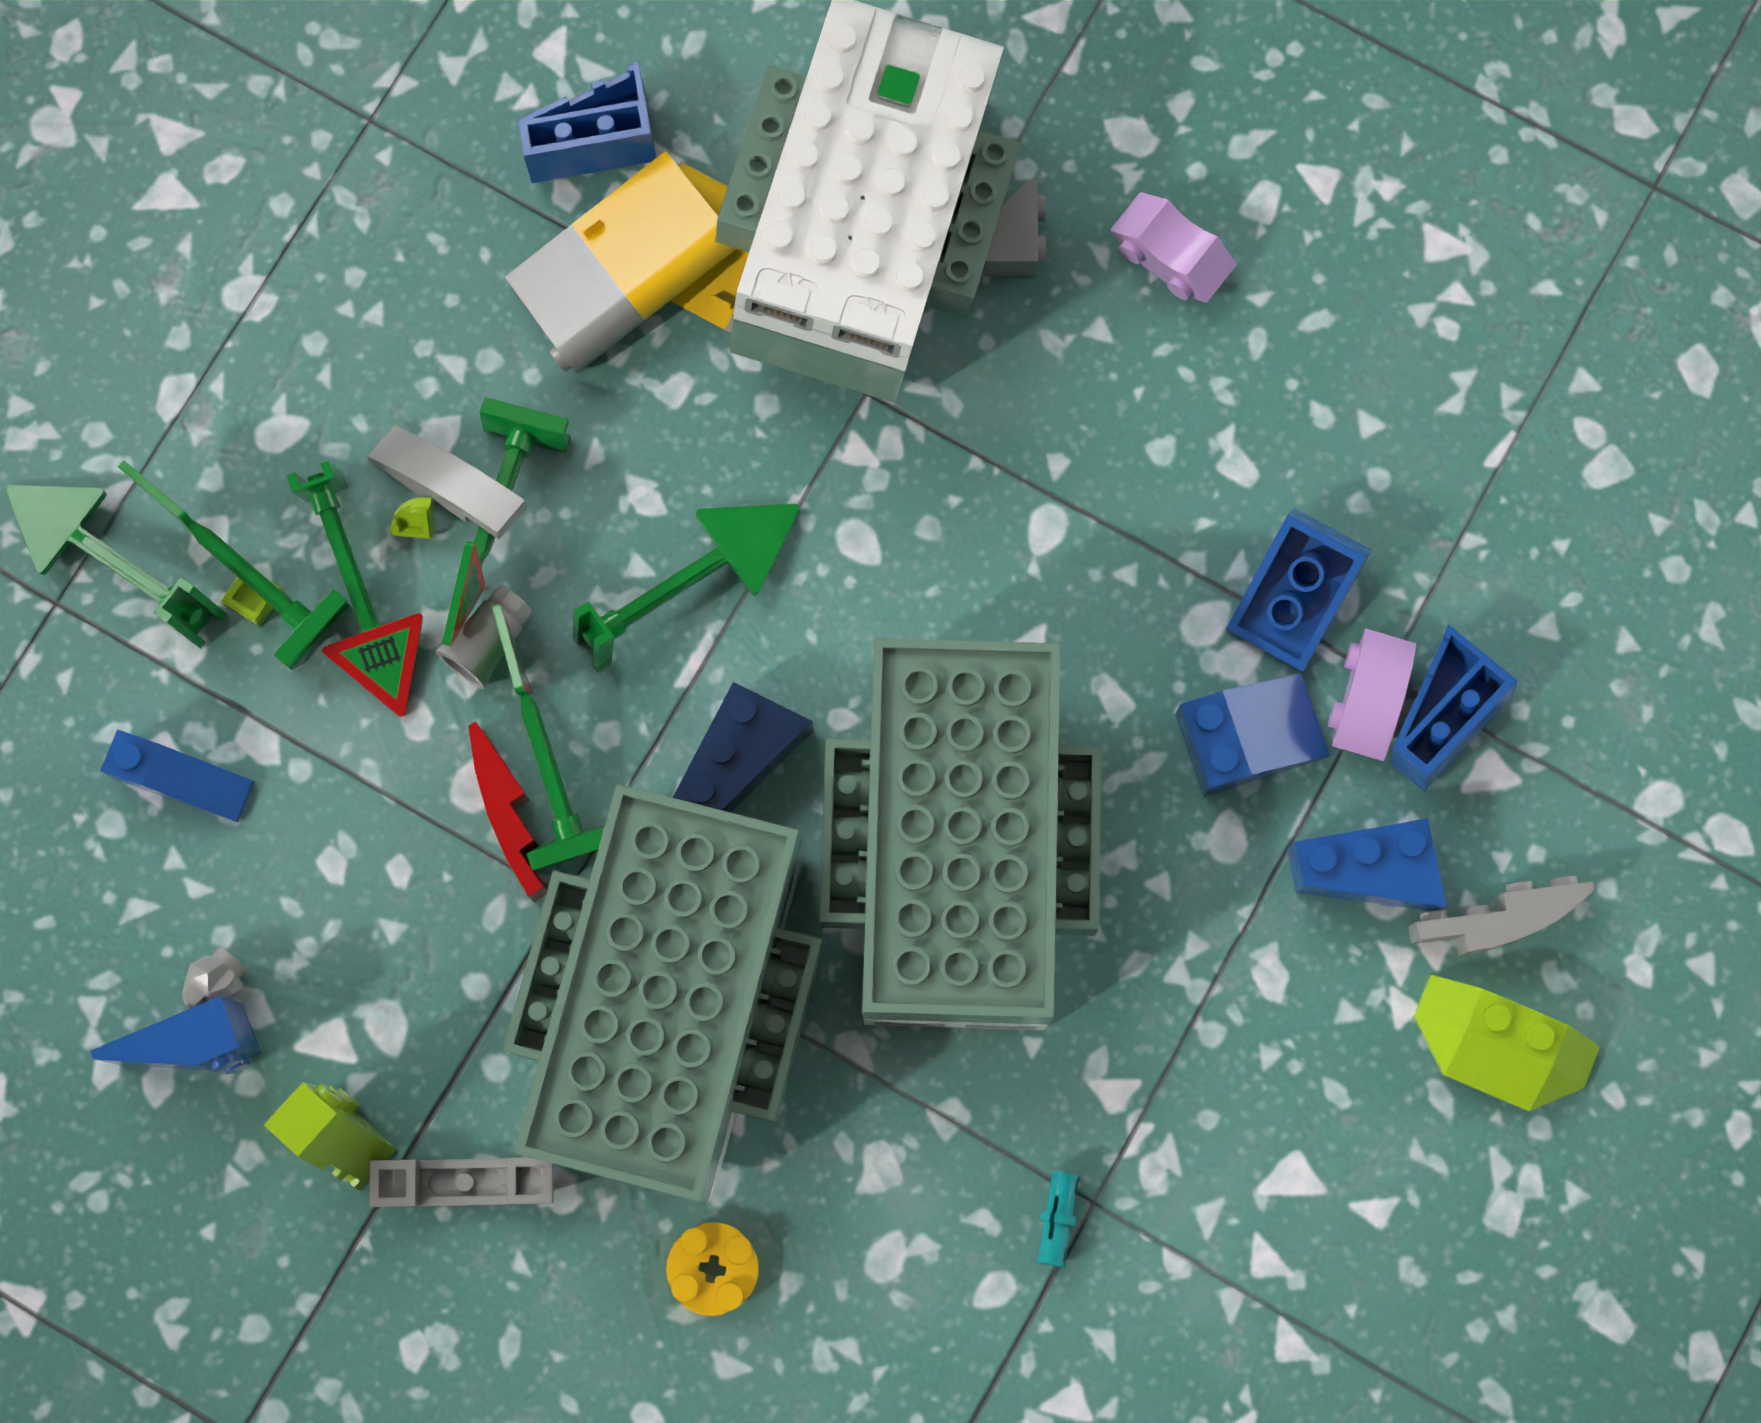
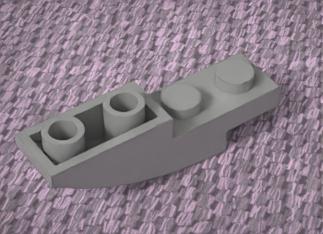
(1517, 915)

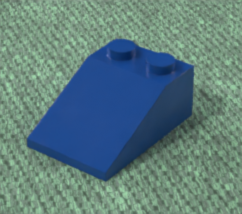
(1298, 589)
(1250, 733)
(201, 1038)

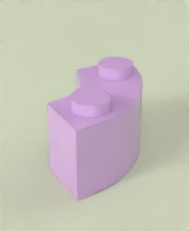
(1172, 248)
(1373, 694)

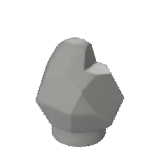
(212, 978)

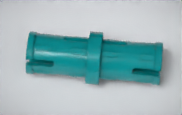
(1058, 1219)

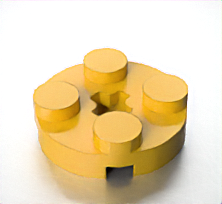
(690, 1284)

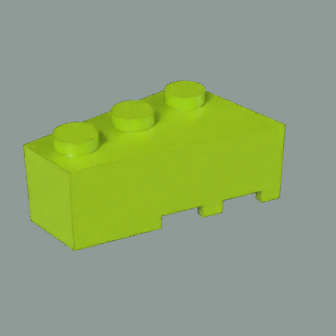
(326, 1129)

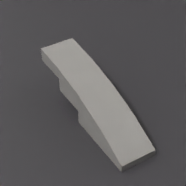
(448, 480)

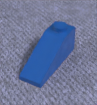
(176, 776)

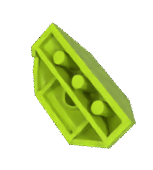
(1502, 1045)

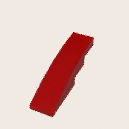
(501, 799)

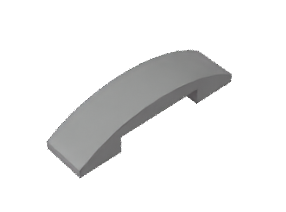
(461, 1182)

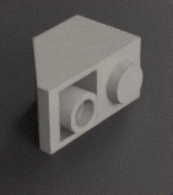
(1015, 241)

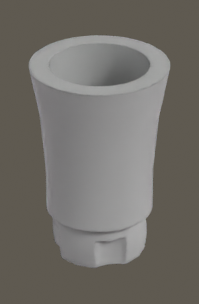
(479, 644)

